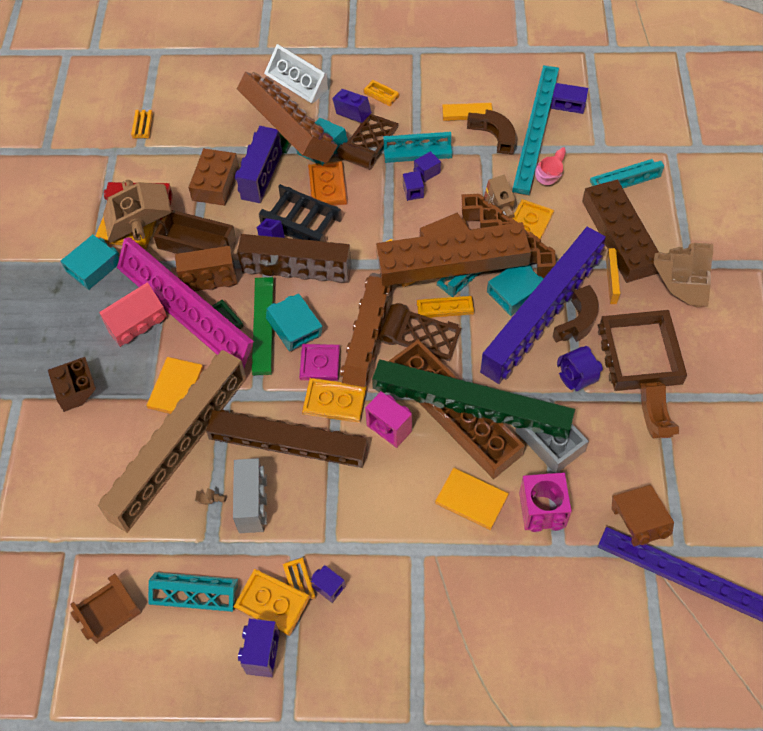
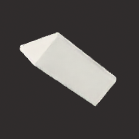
(297, 74)

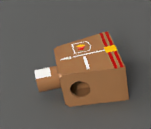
(500, 195)

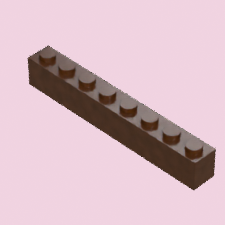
(287, 438)

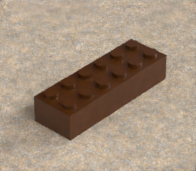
(623, 229)
(295, 258)

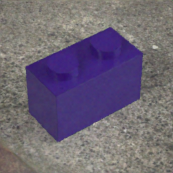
(569, 98)
(352, 105)

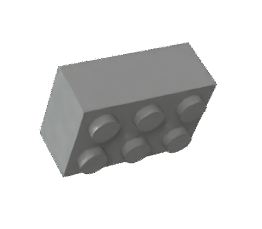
(553, 451)
(249, 496)

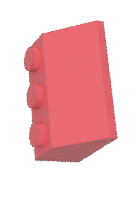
(133, 314)

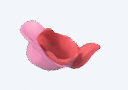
(550, 168)

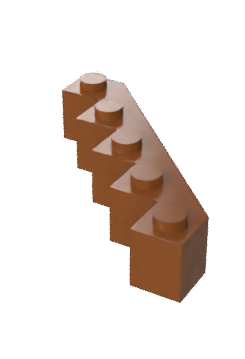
(477, 208)
(366, 332)

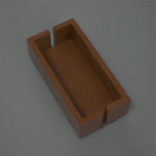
(192, 233)

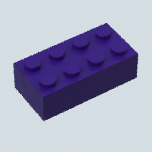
(259, 164)

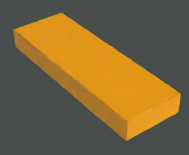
(460, 111)
(612, 275)
(445, 306)

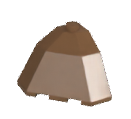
(687, 272)

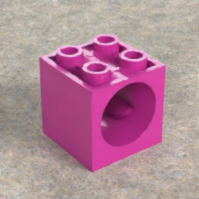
(549, 486)

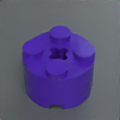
(579, 368)

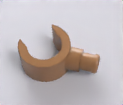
(209, 497)

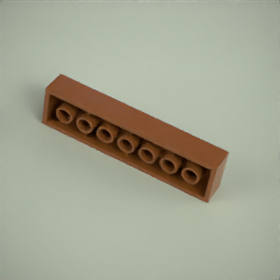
(287, 117)
(453, 254)
(483, 439)

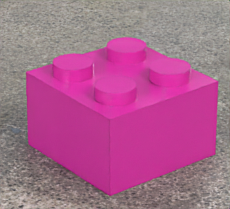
(389, 419)

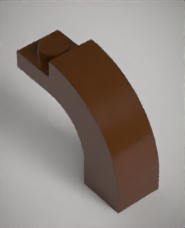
(498, 126)
(587, 307)

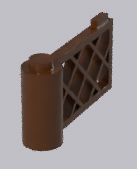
(360, 153)
(397, 321)

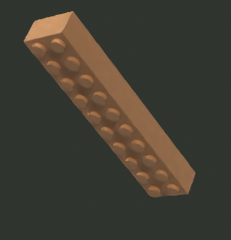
(172, 442)

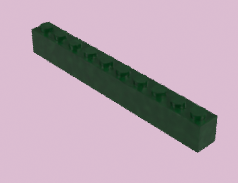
(473, 399)

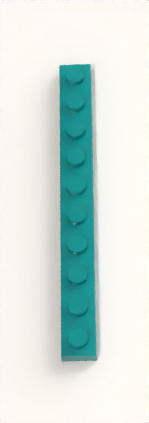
(535, 130)

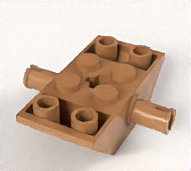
(135, 208)

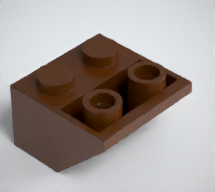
(72, 383)

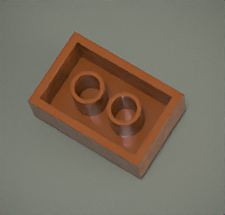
(213, 176)
(206, 268)

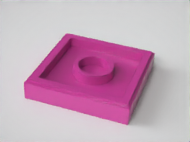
(319, 362)

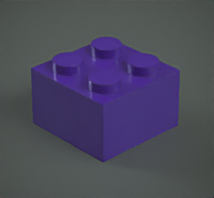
(259, 647)

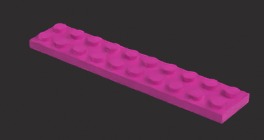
(183, 302)

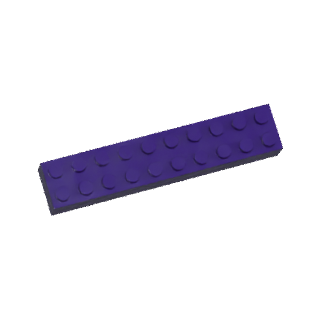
(542, 305)

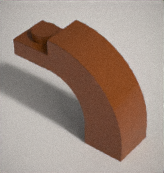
(656, 412)

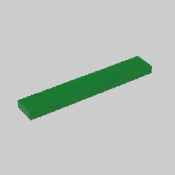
(261, 327)

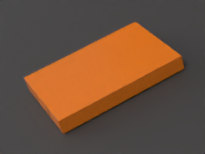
(328, 183)

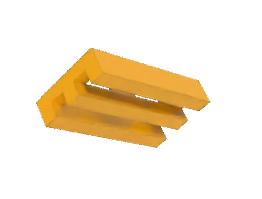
(379, 94)
(143, 114)
(293, 563)

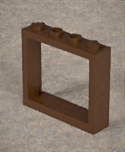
(673, 351)

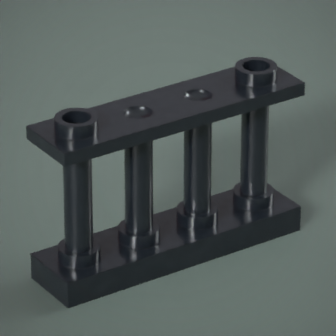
(300, 231)

